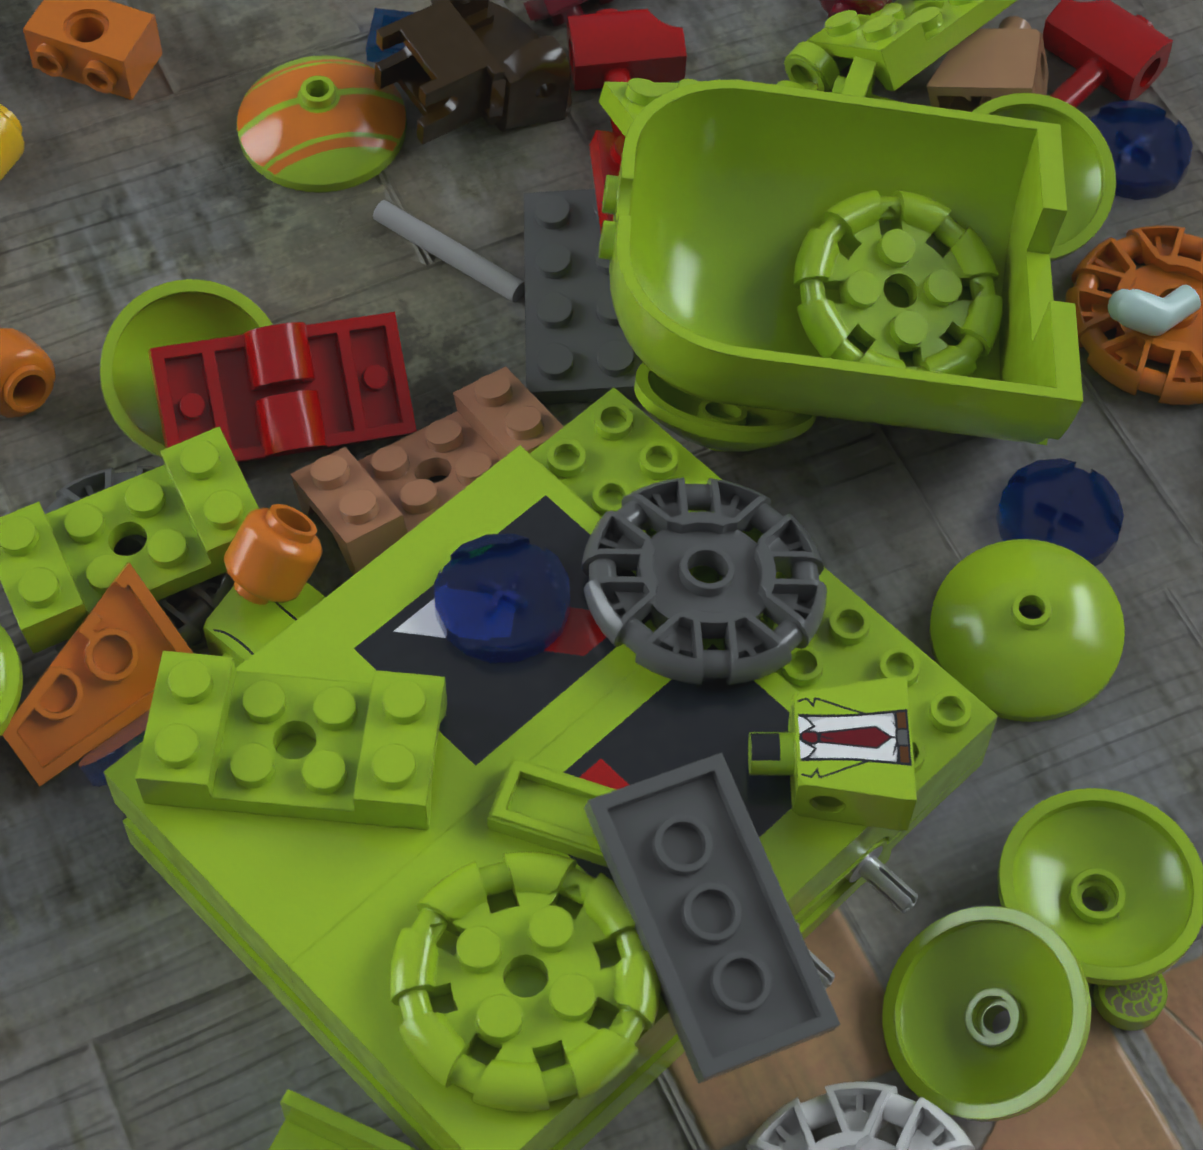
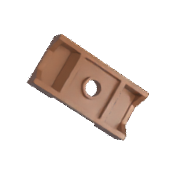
(388, 492)

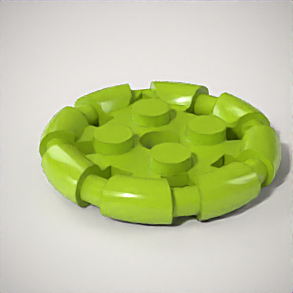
(902, 259)
(523, 1027)

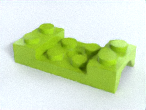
(904, 34)
(66, 559)
(219, 731)

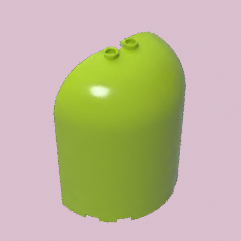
(736, 175)

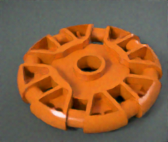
(1170, 261)

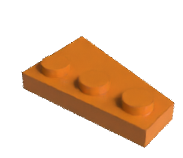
(96, 680)

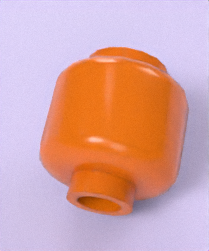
(25, 374)
(273, 554)

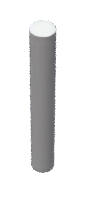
(449, 251)

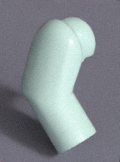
(1152, 313)

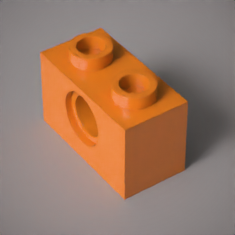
(94, 44)

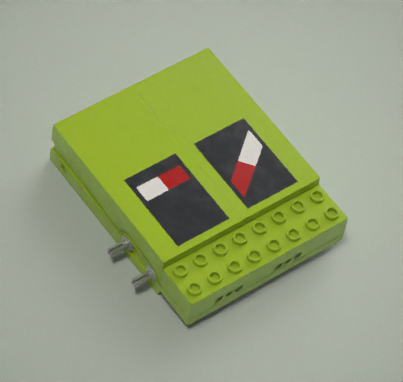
(326, 900)

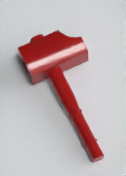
(623, 47)
(1105, 48)

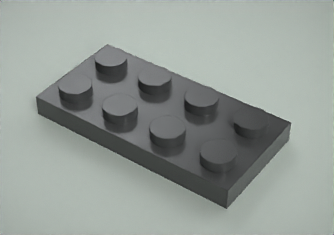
(569, 312)
(711, 917)

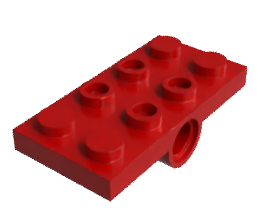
(287, 387)

